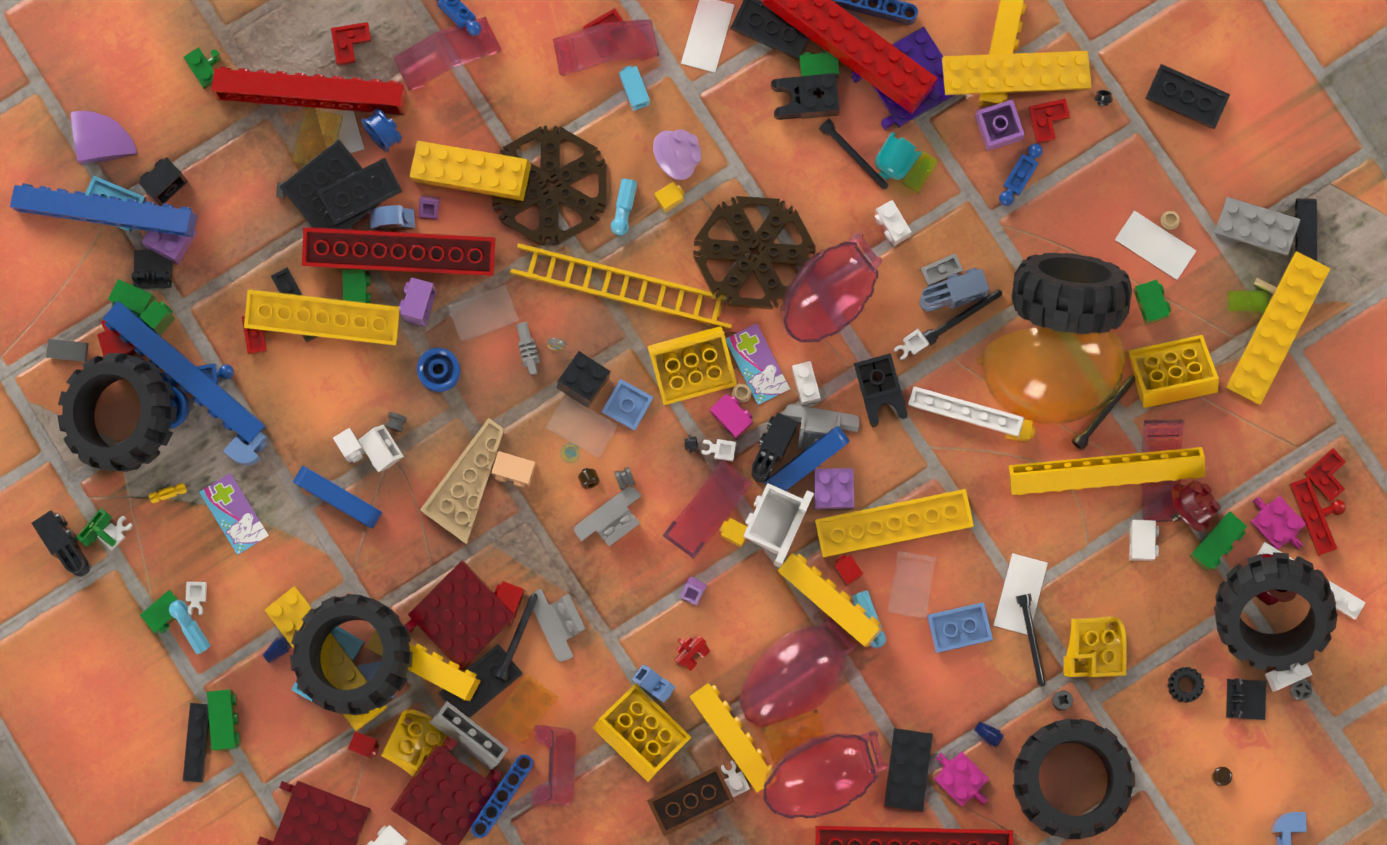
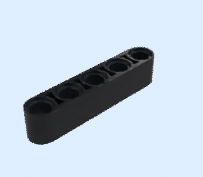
(1307, 231)

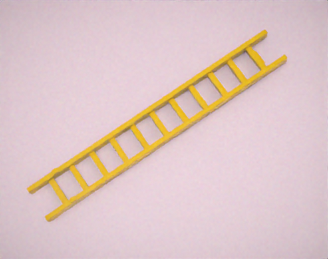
(717, 310)

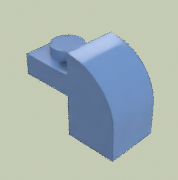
(392, 217)
(246, 454)
(653, 683)
(1289, 823)

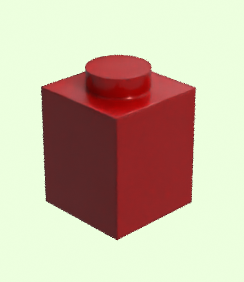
(847, 569)
(364, 745)

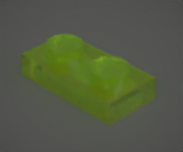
(920, 172)
(1247, 300)

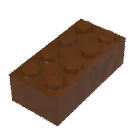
(691, 801)

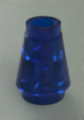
(278, 648)
(989, 734)

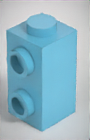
(634, 87)

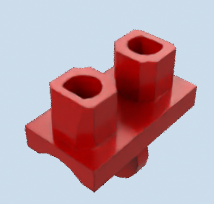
(688, 649)

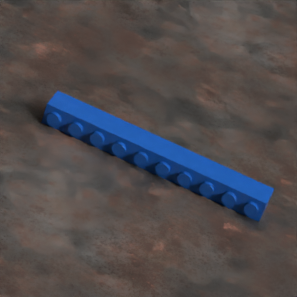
(103, 210)
(183, 371)

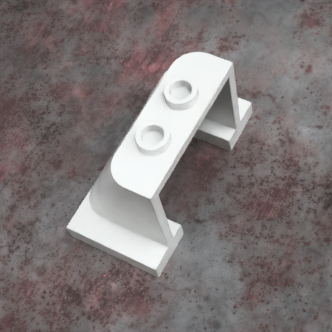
(776, 520)

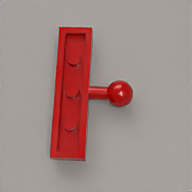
(1315, 516)

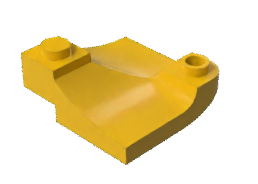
(1095, 648)
(413, 741)

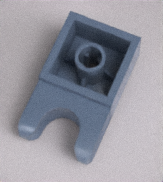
(955, 291)

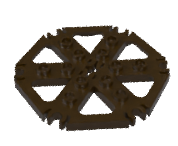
(561, 191)
(735, 250)

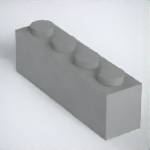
(469, 735)

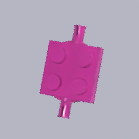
(1278, 522)
(961, 778)

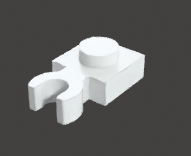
(913, 343)
(723, 449)
(116, 532)
(196, 593)
(736, 782)

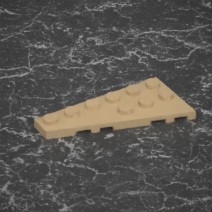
(460, 492)

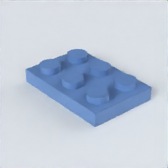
(959, 627)

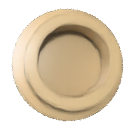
(1170, 220)
(742, 393)

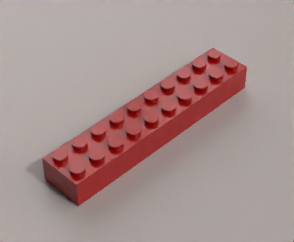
(858, 49)
(308, 91)
(398, 251)
(909, 836)

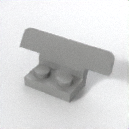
(818, 422)
(611, 519)
(559, 623)

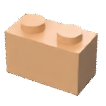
(513, 469)

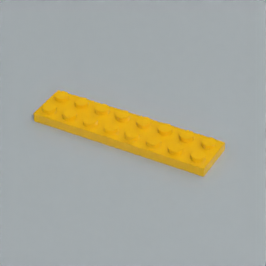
(1016, 72)
(322, 317)
(1278, 328)
(894, 523)
(335, 662)

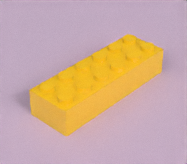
(470, 170)

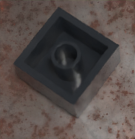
(162, 181)
(583, 379)

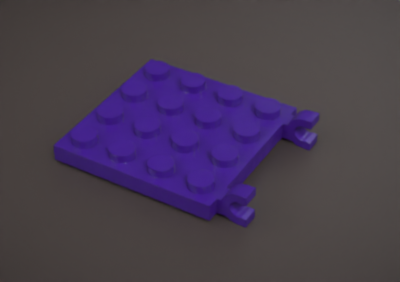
(923, 51)

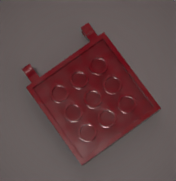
(461, 615)
(445, 795)
(318, 818)

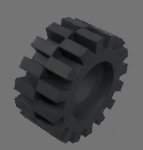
(1174, 689)

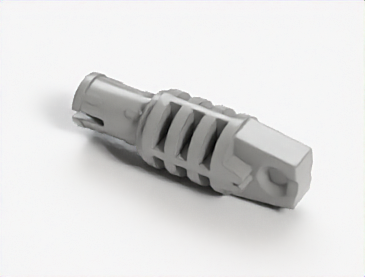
(527, 348)

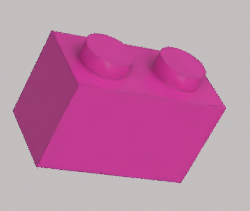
(731, 415)

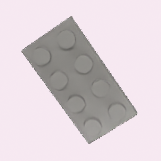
(1257, 226)

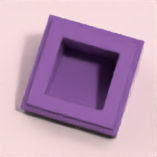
(429, 207)
(693, 590)

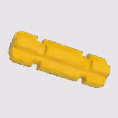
(167, 493)

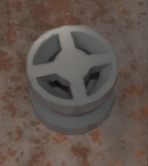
(395, 422)
(624, 478)
(1305, 690)
(1059, 700)

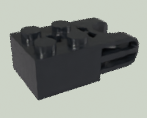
(803, 96)
(880, 393)
(773, 446)
(62, 542)

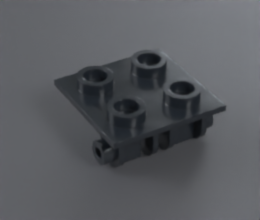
(151, 270)
(1246, 699)

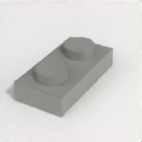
(941, 269)

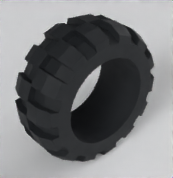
(1071, 293)
(80, 405)
(308, 648)
(1282, 648)
(1119, 774)

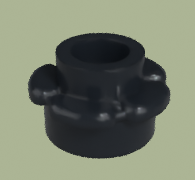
(1103, 97)
(691, 444)

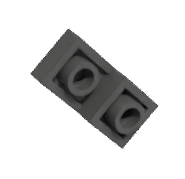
(67, 350)

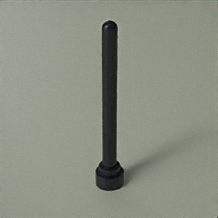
(829, 129)
(932, 335)
(1081, 440)
(1025, 601)
(502, 672)

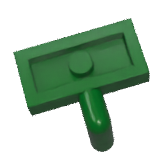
(201, 66)
(94, 529)

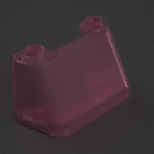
(561, 766)

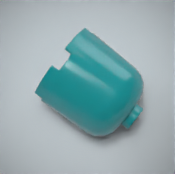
(896, 158)

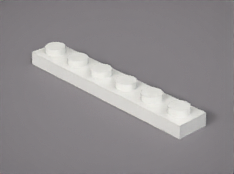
(966, 411)
(1344, 600)

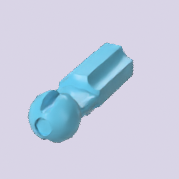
(624, 205)
(864, 599)
(179, 610)

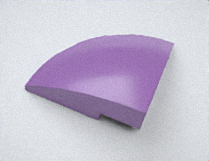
(99, 138)

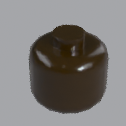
(588, 478)
(1222, 776)

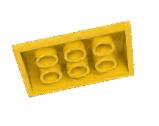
(692, 365)
(1173, 371)
(641, 732)

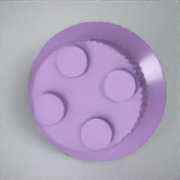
(677, 153)

